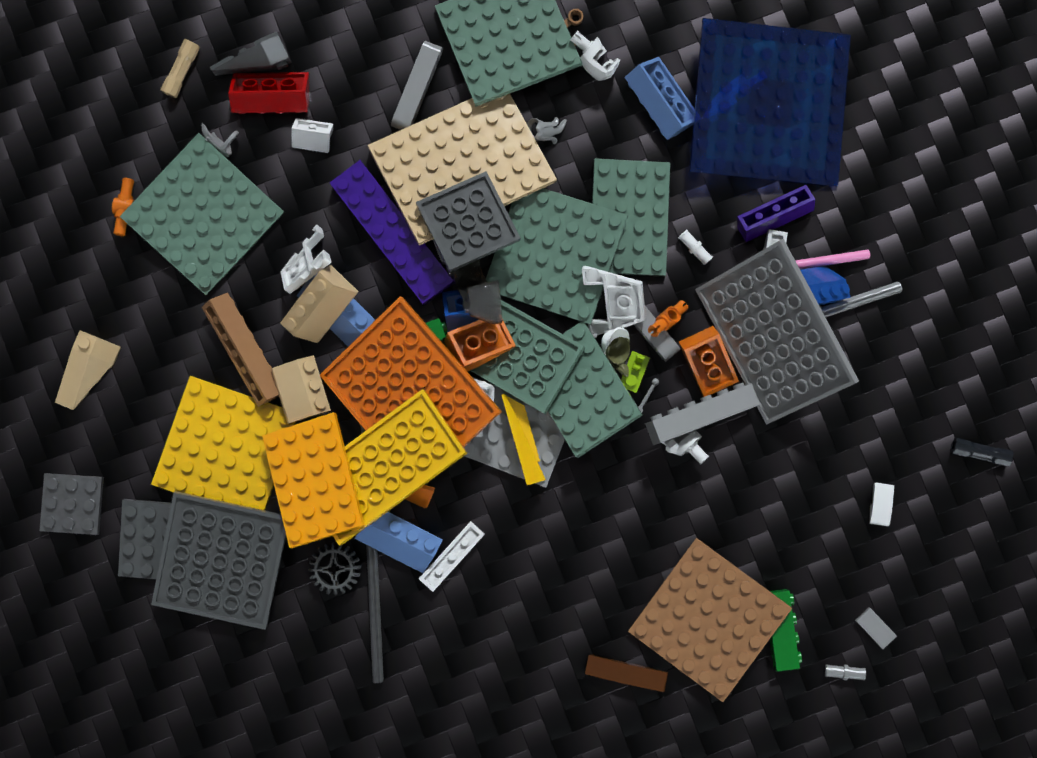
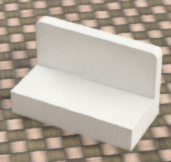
(311, 135)

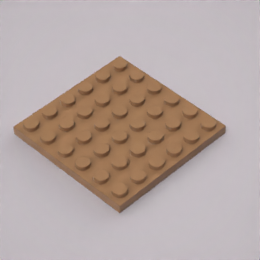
(710, 619)

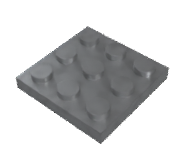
(71, 504)

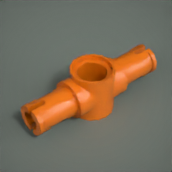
(120, 204)
(668, 318)

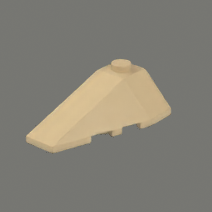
(85, 367)

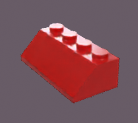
(269, 92)

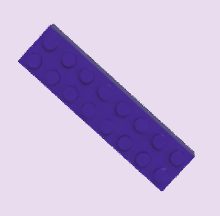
(391, 232)

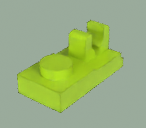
(637, 365)

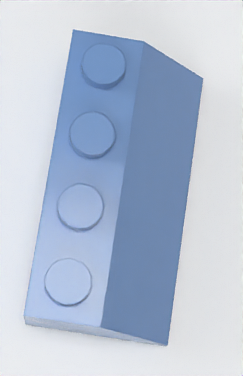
(661, 97)
(351, 322)
(401, 541)

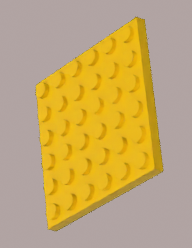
(219, 446)

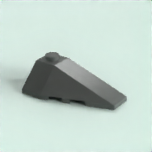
(266, 55)

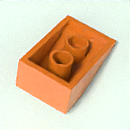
(478, 343)
(708, 361)

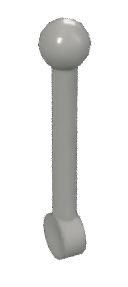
(655, 382)

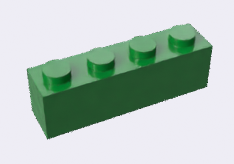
(785, 639)

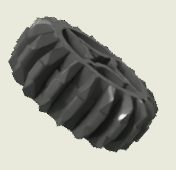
(334, 560)

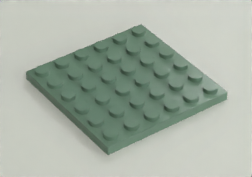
(507, 44)
(202, 214)
(555, 243)

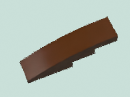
(626, 673)

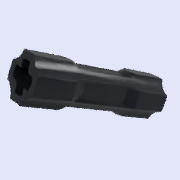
(987, 453)

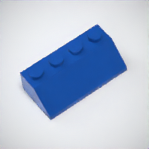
(826, 285)

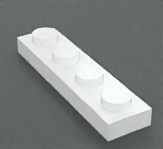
(451, 556)

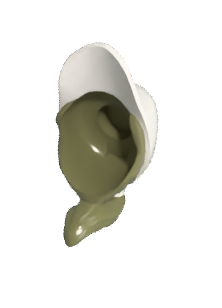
(617, 348)

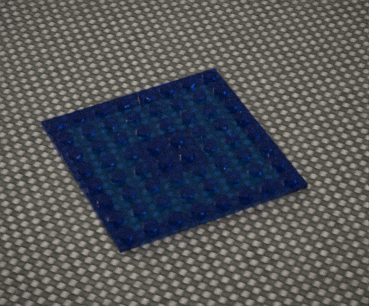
(770, 102)

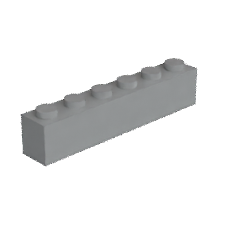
(701, 414)

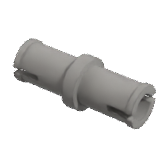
(845, 672)

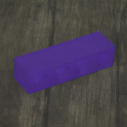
(776, 213)

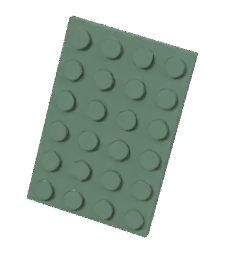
(642, 194)
(537, 363)
(592, 399)

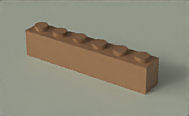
(242, 348)

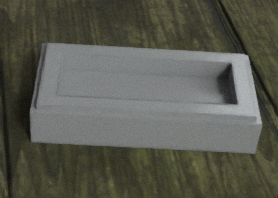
(875, 628)

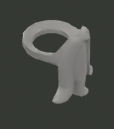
(546, 130)
(223, 147)

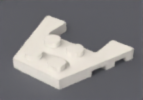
(302, 266)
(623, 300)

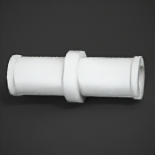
(695, 247)

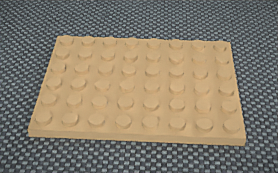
(456, 148)

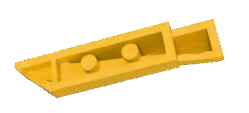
(523, 440)

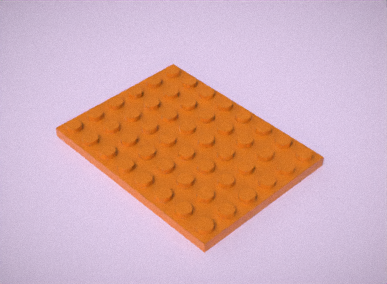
(398, 360)

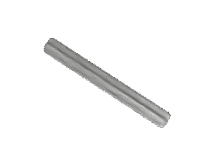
(861, 299)

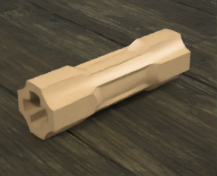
(186, 55)

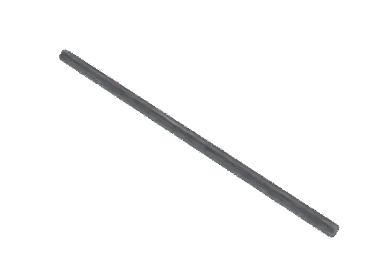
(374, 609)

